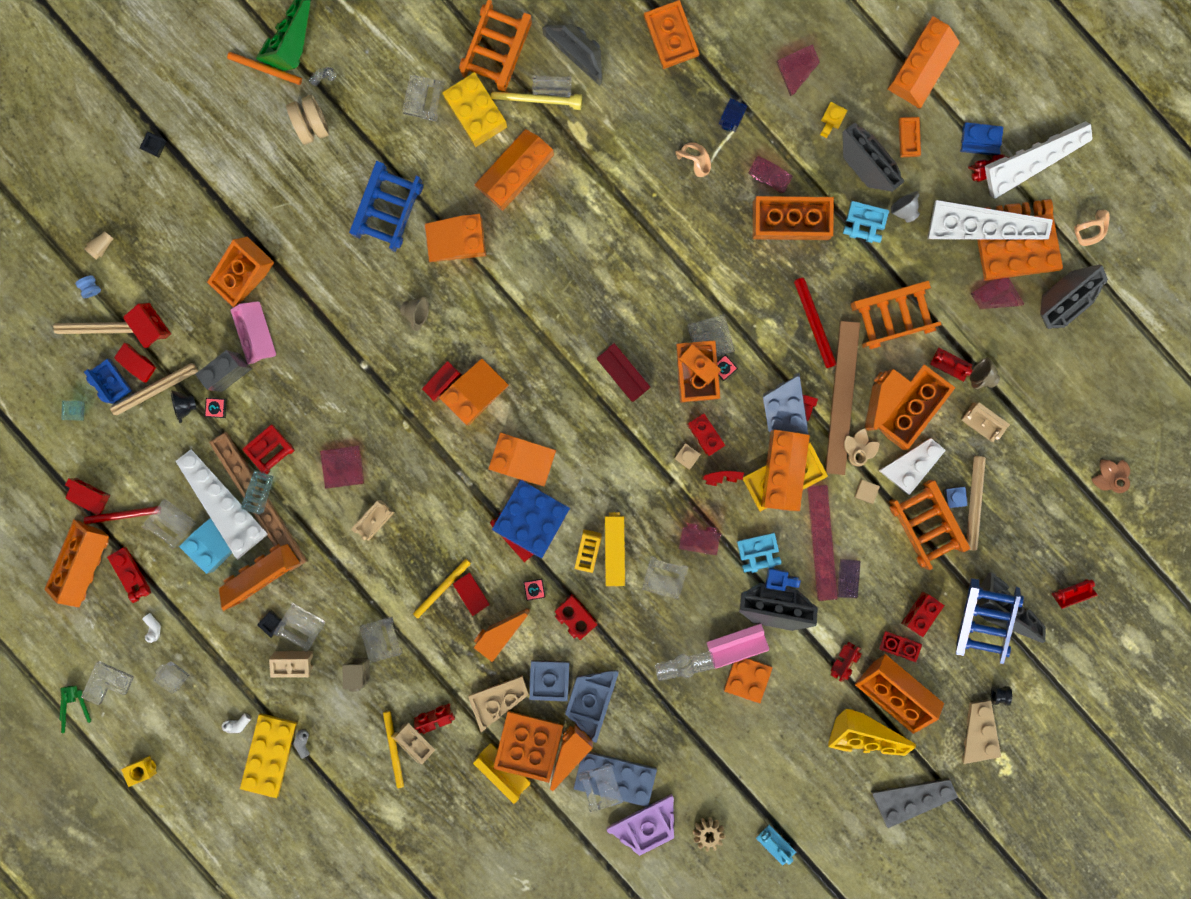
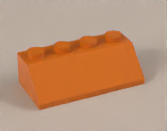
(925, 63)
(515, 169)
(916, 408)
(785, 470)
(76, 564)
(257, 576)
(900, 694)

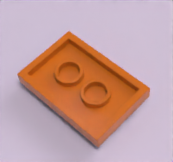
(671, 34)

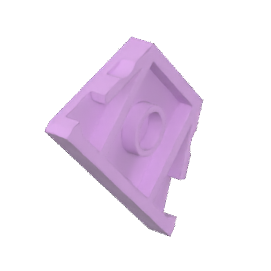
(646, 827)

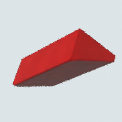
(471, 594)

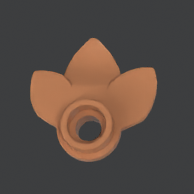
(1111, 474)

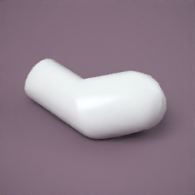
(154, 628)
(236, 726)

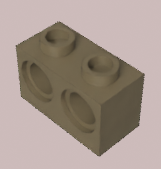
(356, 674)

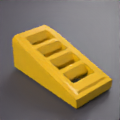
(587, 534)

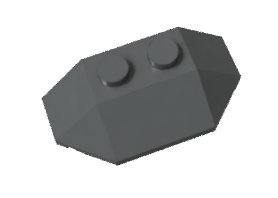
(577, 48)
(870, 159)
(1072, 296)
(778, 608)

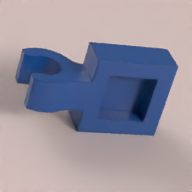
(779, 579)

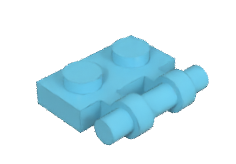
(867, 216)
(757, 547)

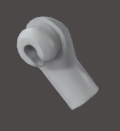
(300, 742)

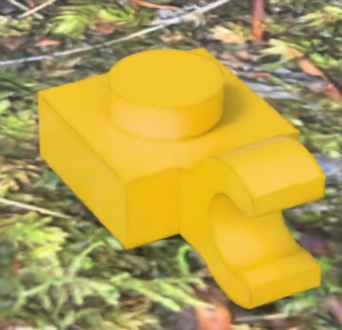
(833, 118)

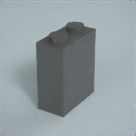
(223, 371)

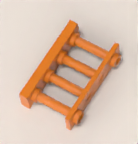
(508, 60)
(900, 296)
(948, 525)

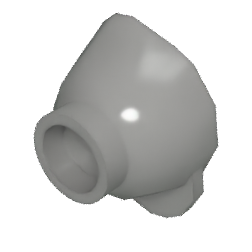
(907, 207)

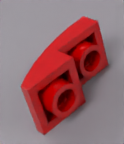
(135, 363)
(717, 477)
(900, 646)

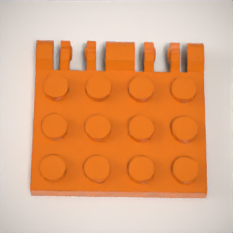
(1021, 256)

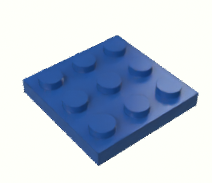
(530, 519)

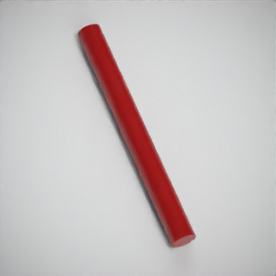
(119, 515)

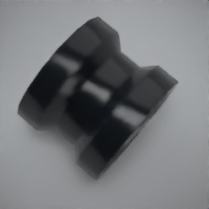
(1001, 695)

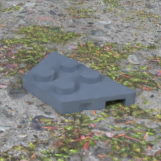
(786, 407)
(590, 701)

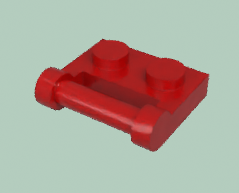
(264, 444)

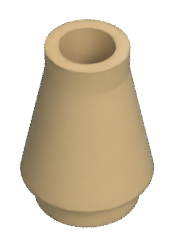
(98, 245)

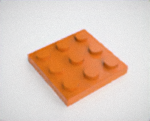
(528, 746)

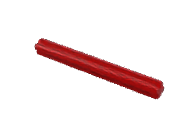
(815, 322)

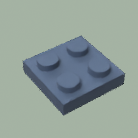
(549, 680)

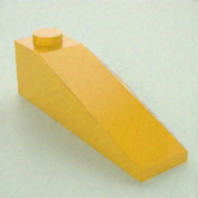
(862, 732)

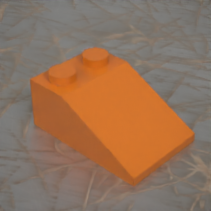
(455, 238)
(240, 270)
(691, 386)
(474, 392)
(884, 396)
(522, 459)
(497, 635)
(573, 749)

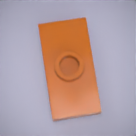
(909, 137)
(700, 364)

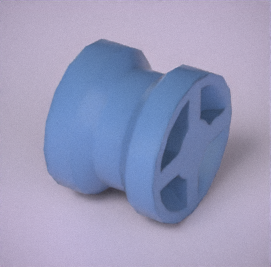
(88, 286)

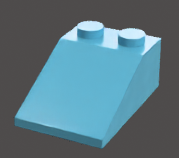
(206, 547)

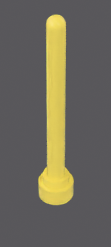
(573, 101)

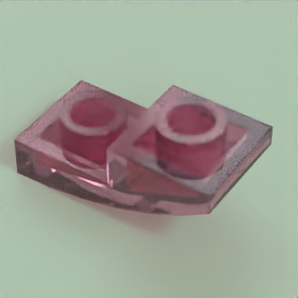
(771, 174)

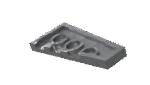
(912, 800)

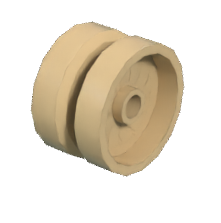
(307, 119)

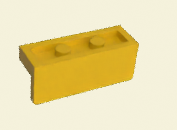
(508, 783)

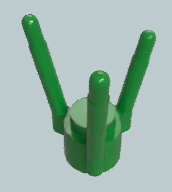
(69, 695)

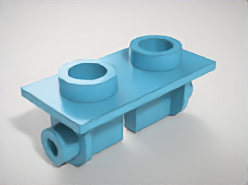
(776, 845)

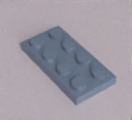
(633, 779)

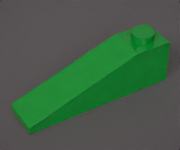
(287, 44)

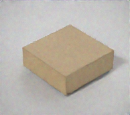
(866, 491)

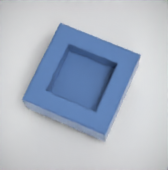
(956, 497)

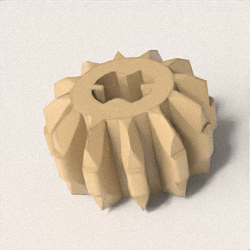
(712, 840)

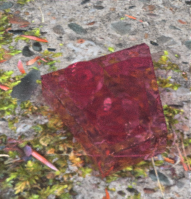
(797, 67)
(997, 294)

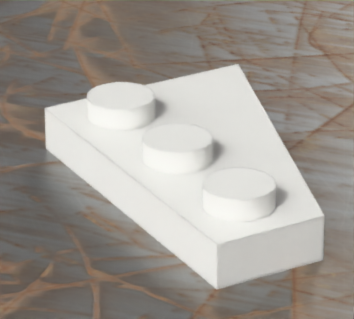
(913, 466)

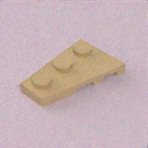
(496, 700)
(981, 736)

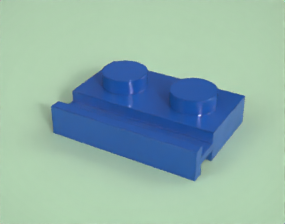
(981, 139)

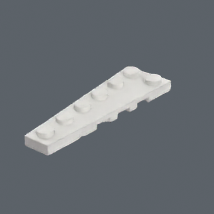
(1012, 171)
(972, 222)
(234, 524)

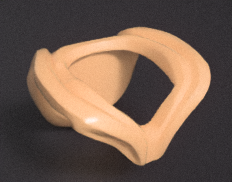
(702, 163)
(1102, 221)

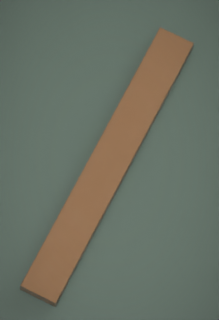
(842, 397)
(241, 476)

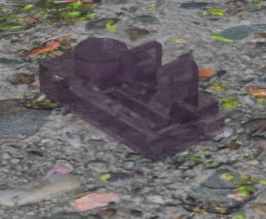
(848, 578)

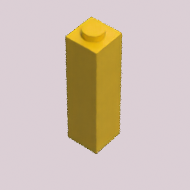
(614, 550)

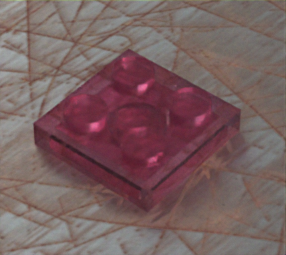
(342, 467)

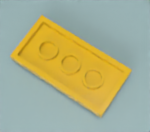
(813, 473)
(268, 755)

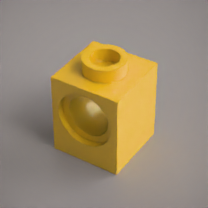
(132, 773)

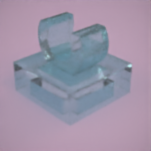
(73, 410)

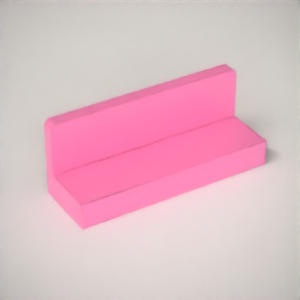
(253, 332)
(738, 646)

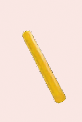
(438, 592)
(393, 749)

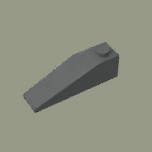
(1025, 622)

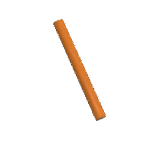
(264, 68)

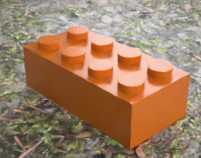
(793, 218)

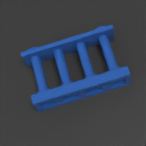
(374, 192)
(972, 609)

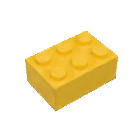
(475, 109)

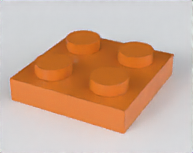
(748, 679)

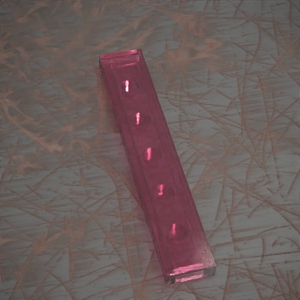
(822, 543)

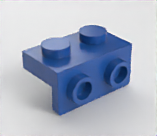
(108, 382)

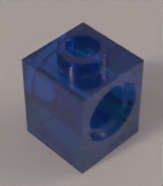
(732, 115)

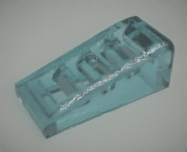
(251, 490)

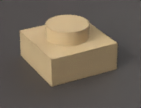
(687, 456)

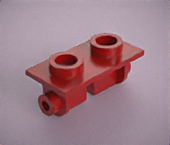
(979, 167)
(951, 364)
(1075, 593)
(844, 669)
(426, 721)

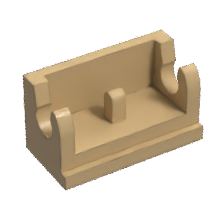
(985, 422)
(373, 520)
(291, 664)
(413, 743)

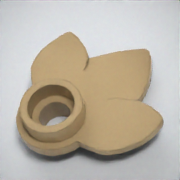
(861, 445)

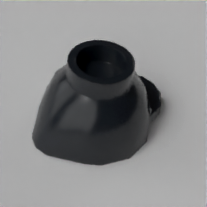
(182, 404)

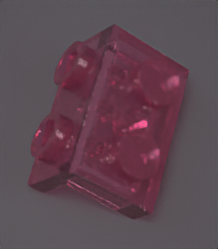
(699, 539)

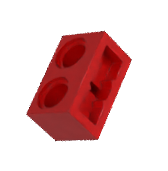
(705, 435)
(579, 614)
(922, 614)

